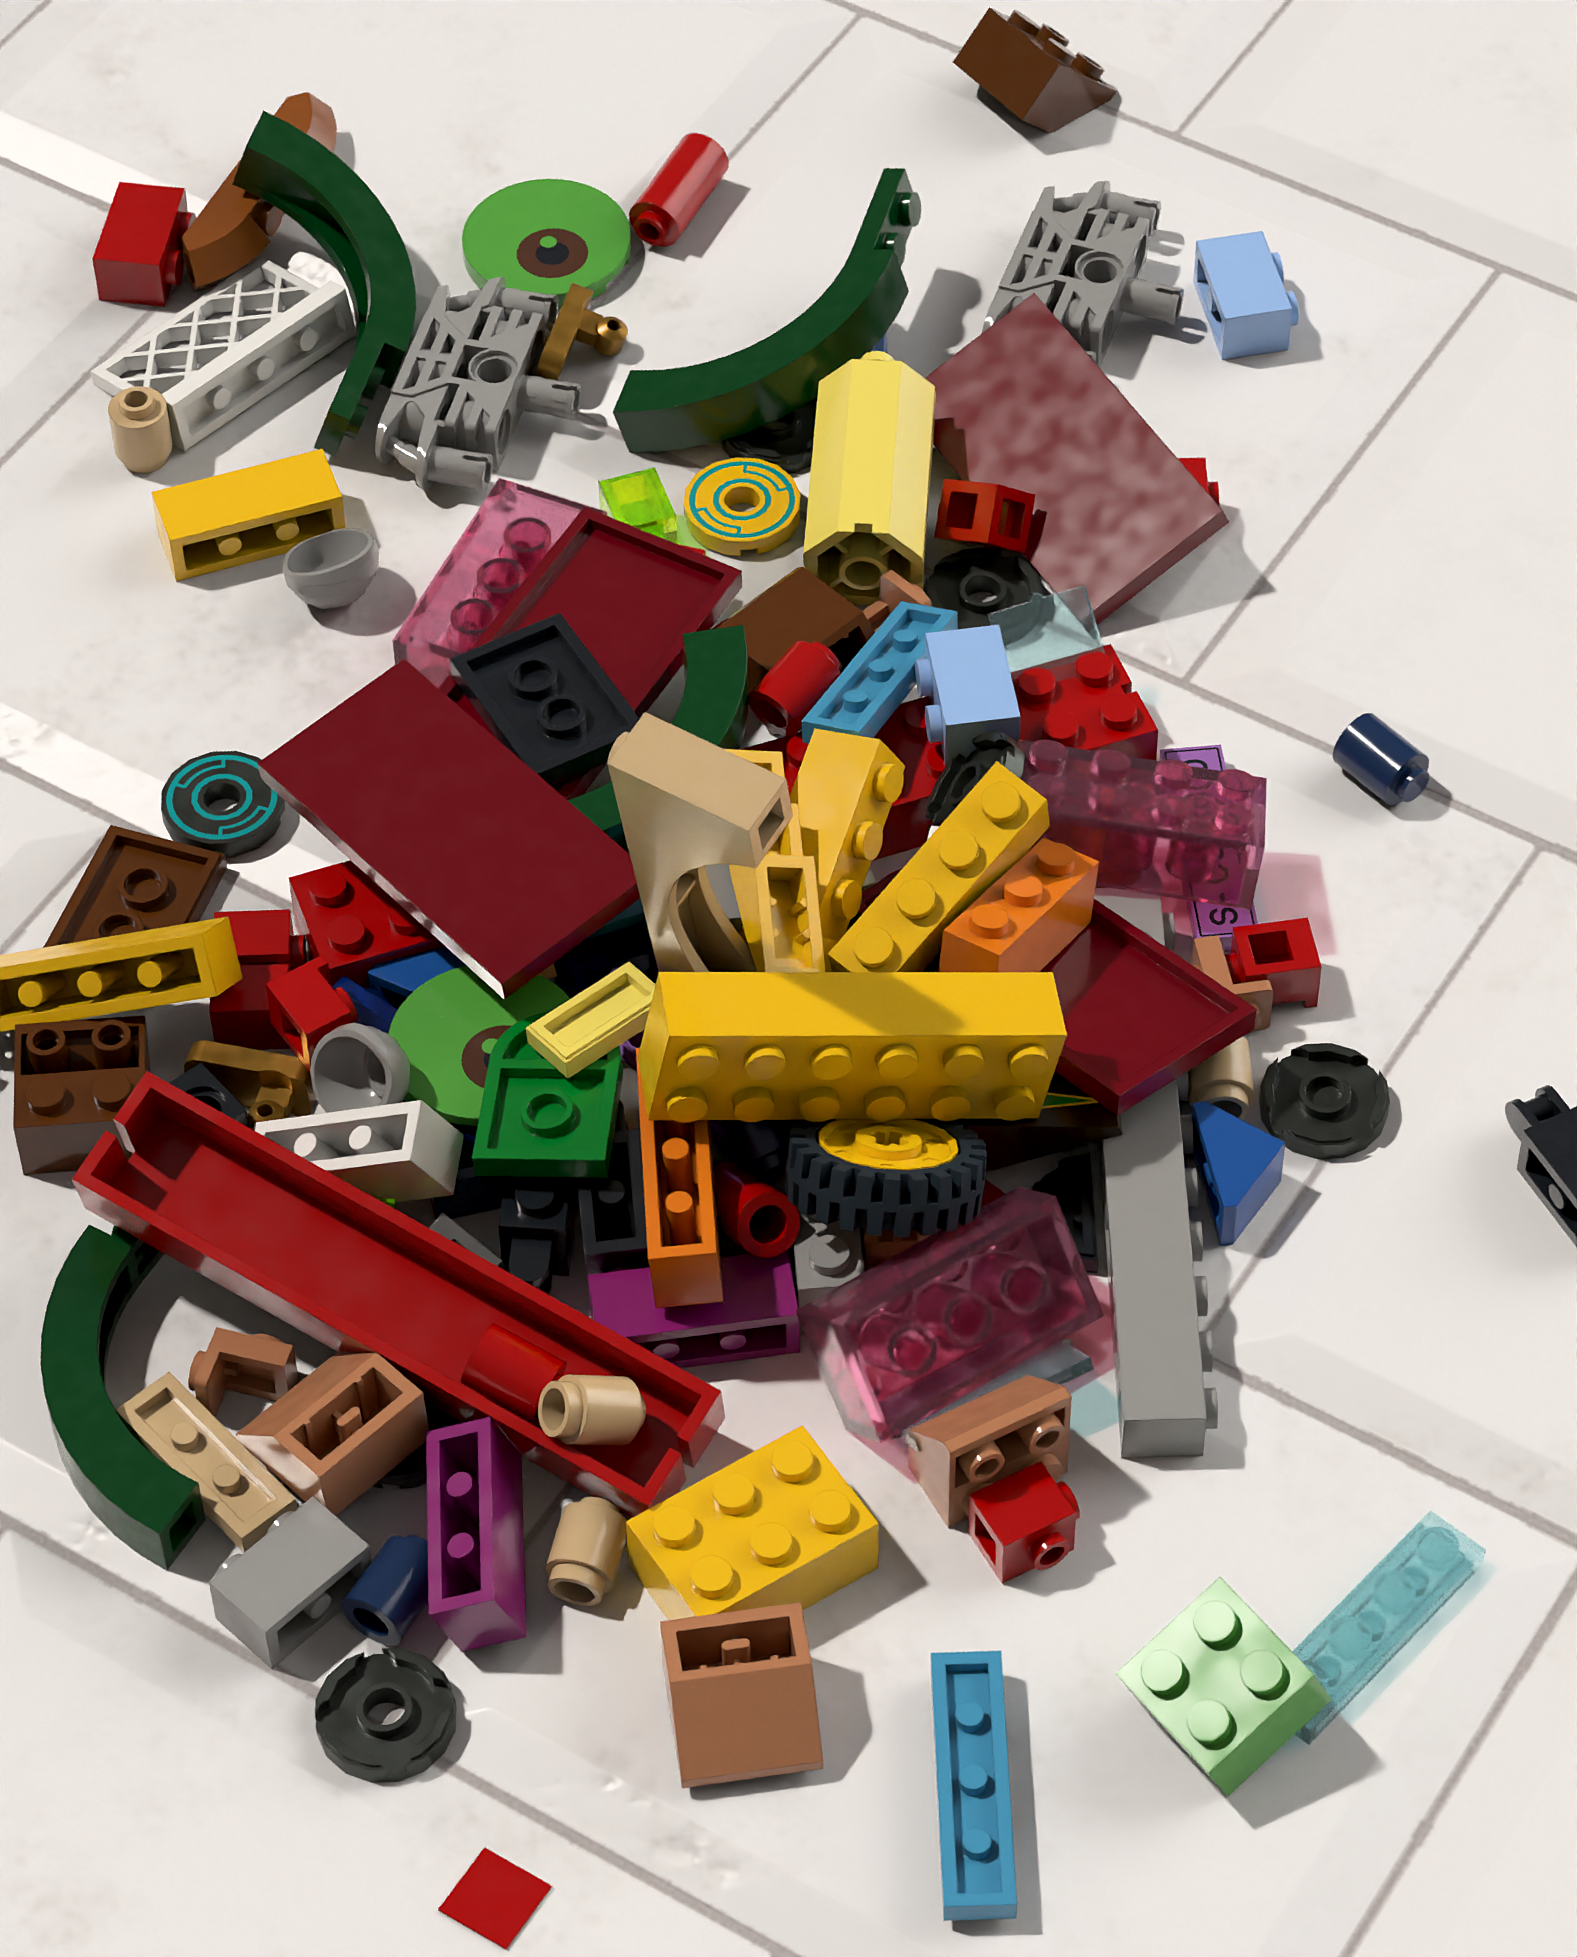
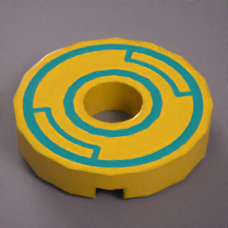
(736, 482)

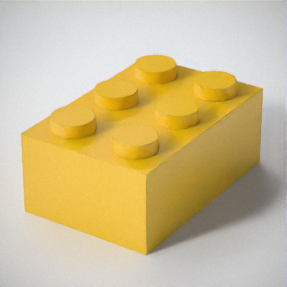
(755, 1535)

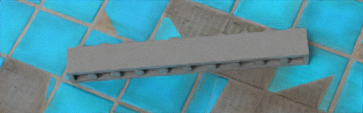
(1153, 1254)

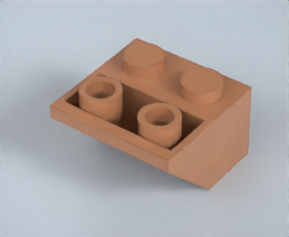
(340, 1429)
(991, 1441)
(741, 1695)

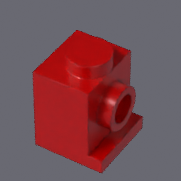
(984, 515)
(1277, 953)
(308, 1007)

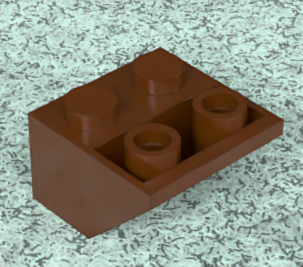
(1032, 70)
(798, 610)
(72, 1086)

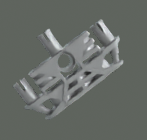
(1086, 265)
(470, 383)

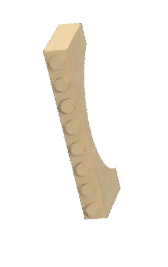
(686, 810)

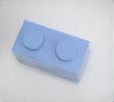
(1244, 295)
(967, 688)

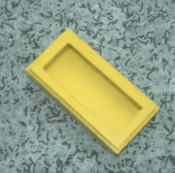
(594, 1020)

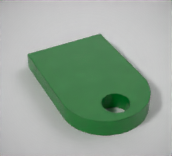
(539, 1119)

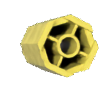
(870, 476)

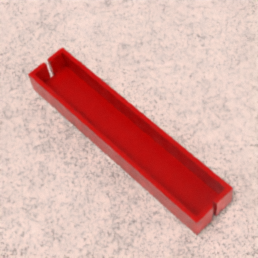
(378, 1284)

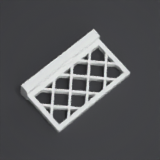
(237, 370)

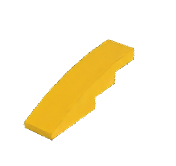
(780, 895)

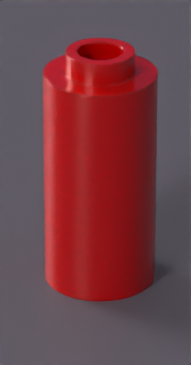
(678, 190)
(754, 1212)

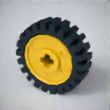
(886, 1174)

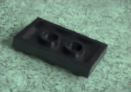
(545, 698)

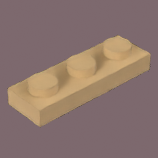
(188, 1438)

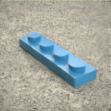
(879, 673)
(973, 1786)

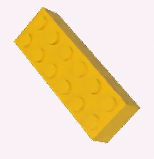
(850, 1045)

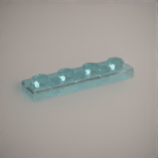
(1386, 1612)

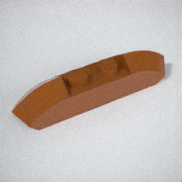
(238, 223)

